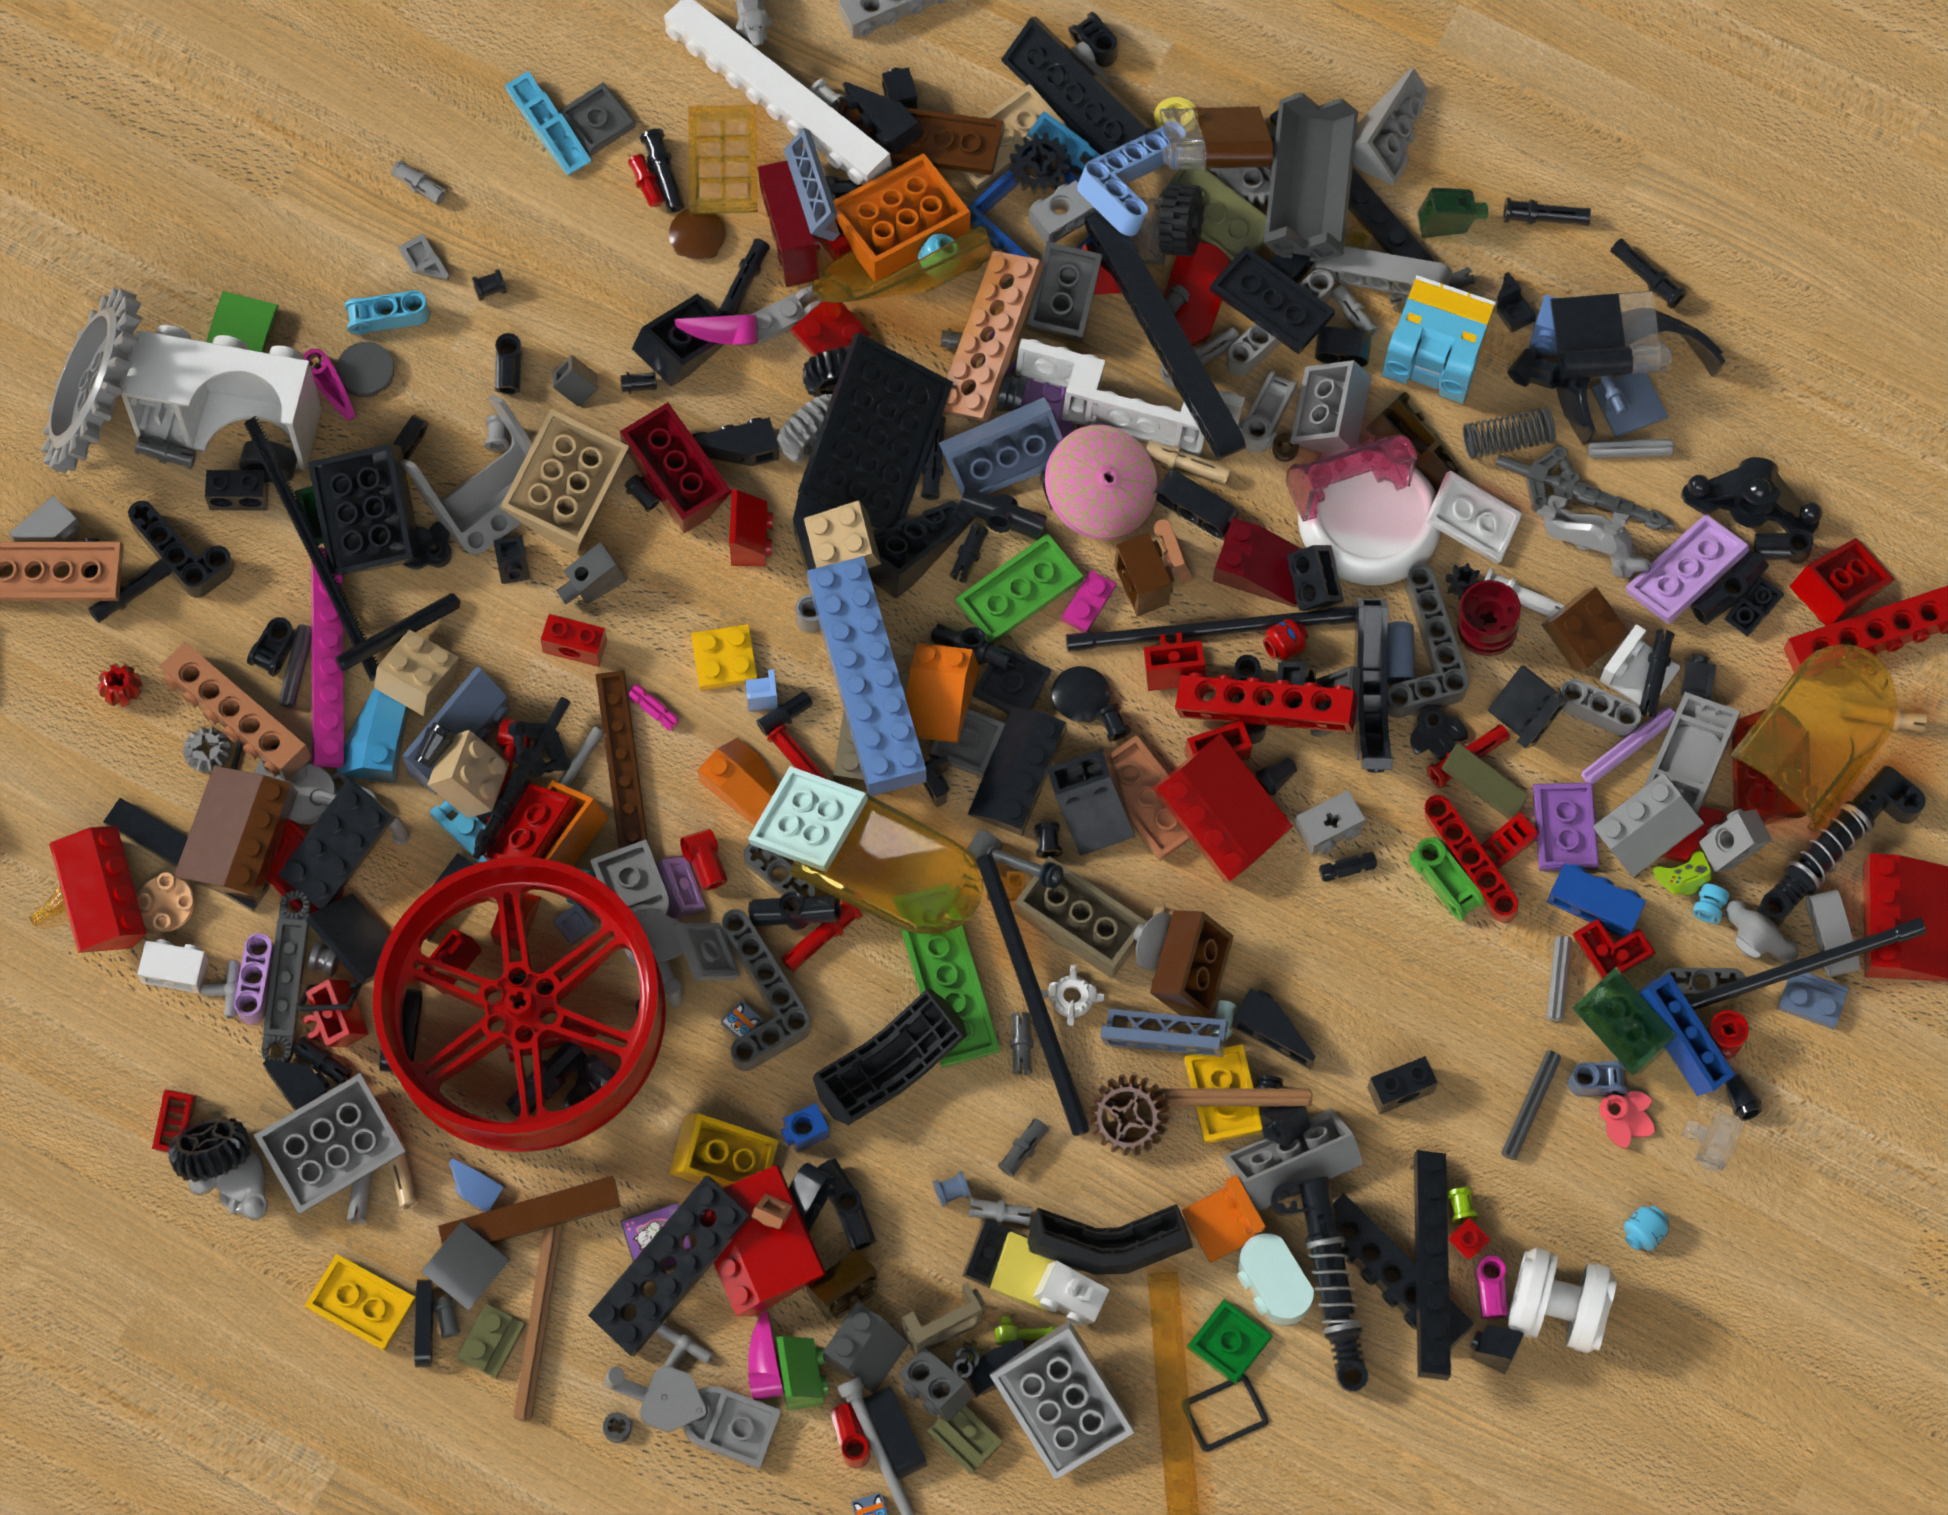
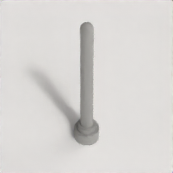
(853, 1393)

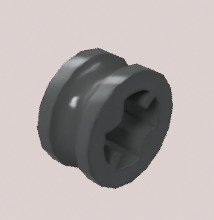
(615, 1437)

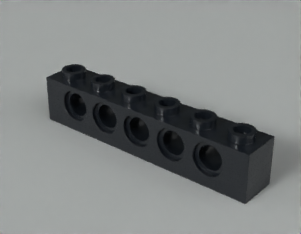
(1389, 1258)

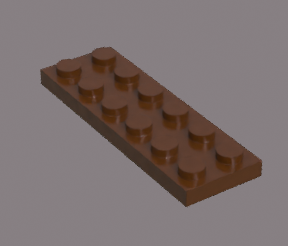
(946, 139)

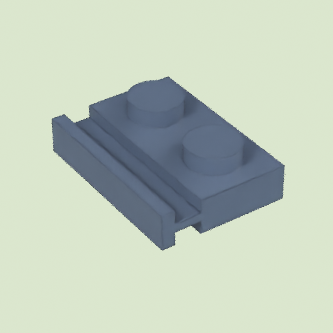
(1813, 999)

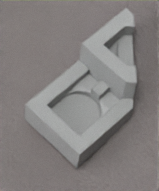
(422, 259)

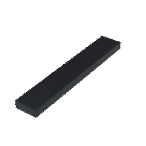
(157, 838)

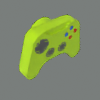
(1685, 878)

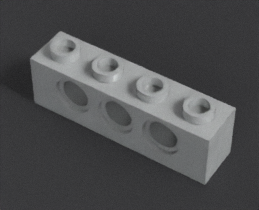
(888, 12)

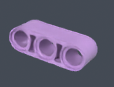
(252, 965)

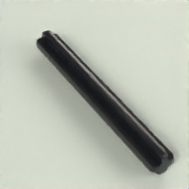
(396, 631)

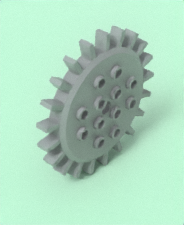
(91, 380)

